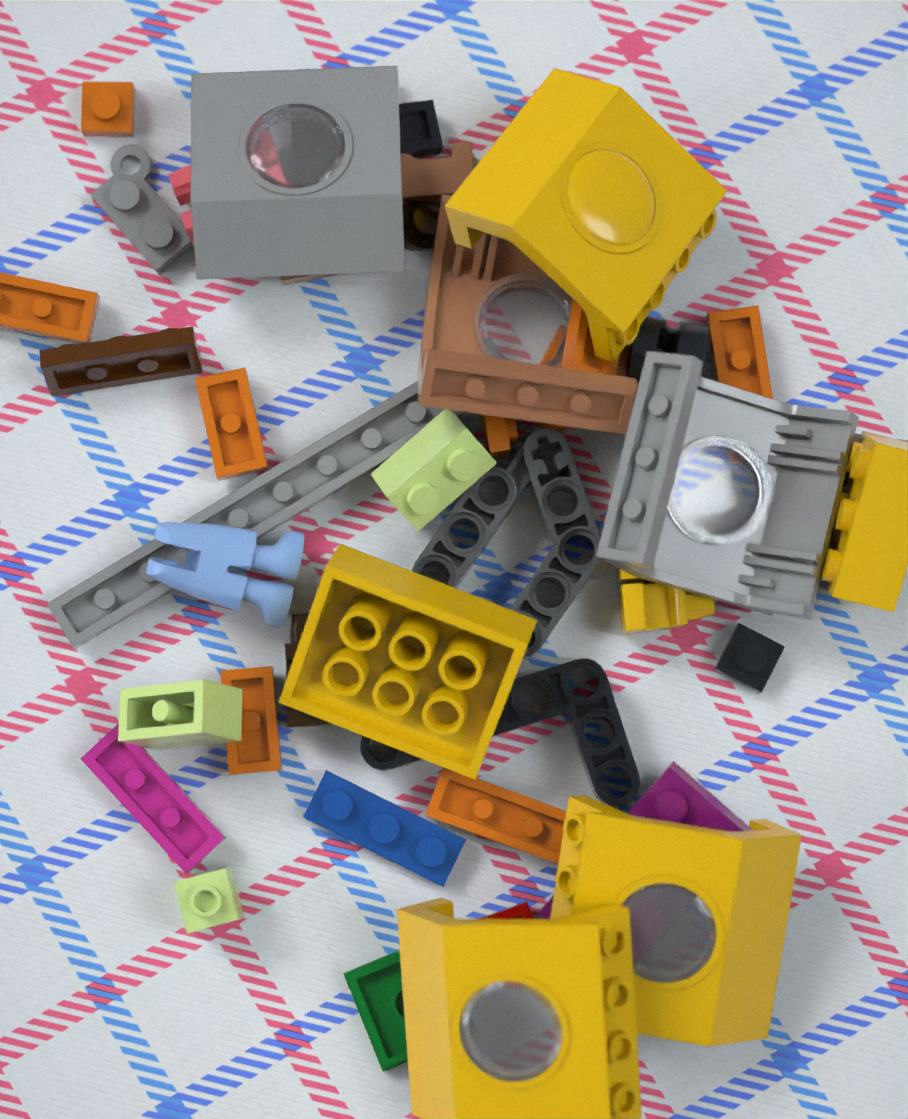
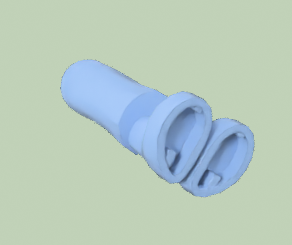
(219, 564)

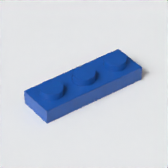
(384, 828)

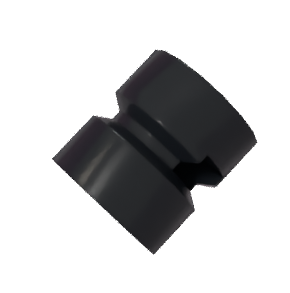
(657, 336)

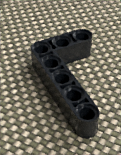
(579, 712)

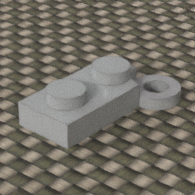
(141, 212)

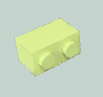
(433, 469)
(180, 714)

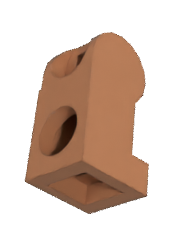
(430, 178)

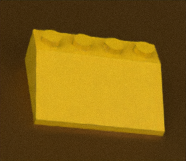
(406, 660)

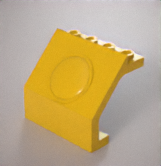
(592, 201)

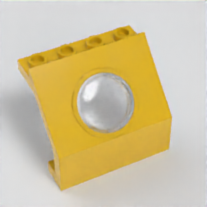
(701, 914)
(519, 1015)

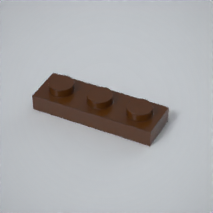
(121, 361)

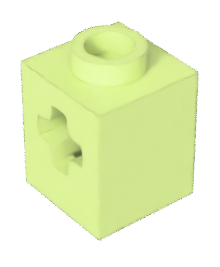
(209, 899)

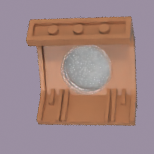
(489, 336)

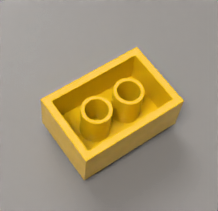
(871, 529)

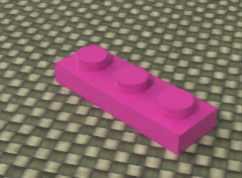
(154, 800)

